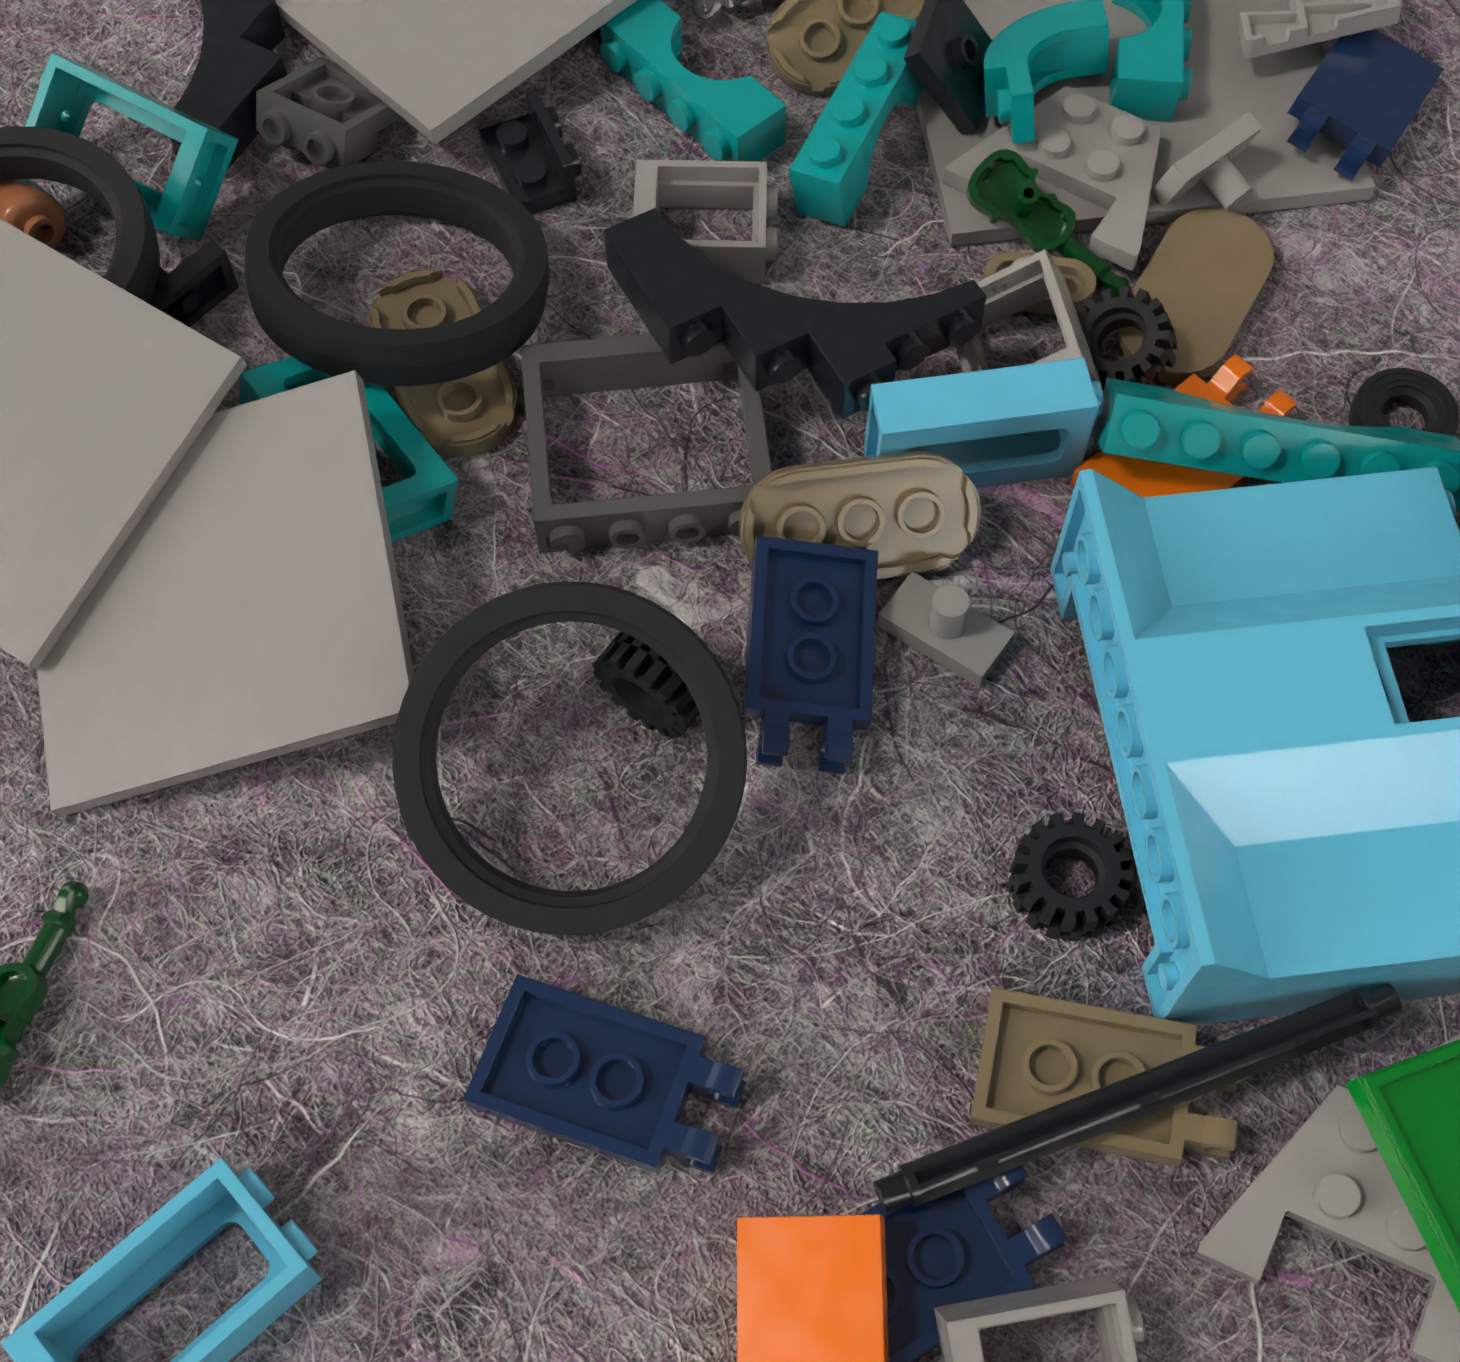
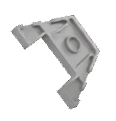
(1311, 23)
(1089, 153)
(1340, 1186)

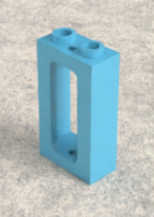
(991, 421)
(159, 1248)

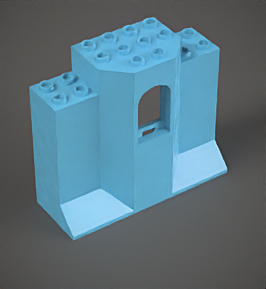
(1261, 738)

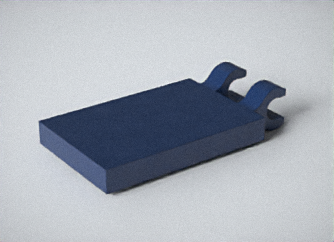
(1363, 98)
(810, 645)
(600, 1078)
(953, 1255)

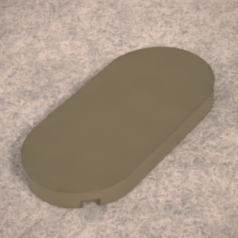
(817, 39)
(1208, 282)
(455, 415)
(904, 505)

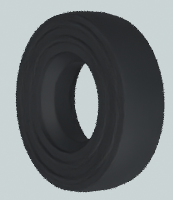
(1410, 388)

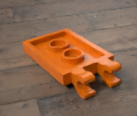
(1159, 478)
(812, 1289)

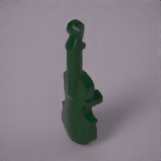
(1007, 191)
(24, 983)

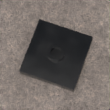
(949, 60)

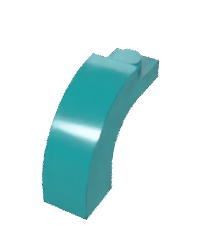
(1038, 51)

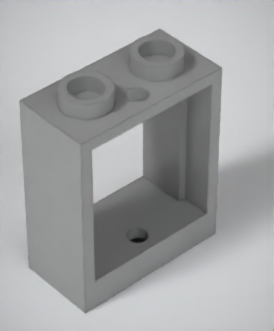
(716, 187)
(1021, 286)
(1115, 1315)

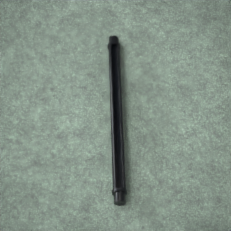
(1135, 1097)

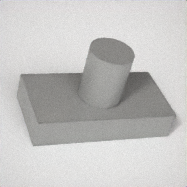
(1212, 166)
(946, 628)

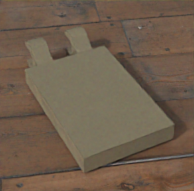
(1056, 1049)

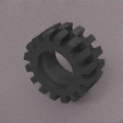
(1135, 312)
(645, 686)
(1084, 843)

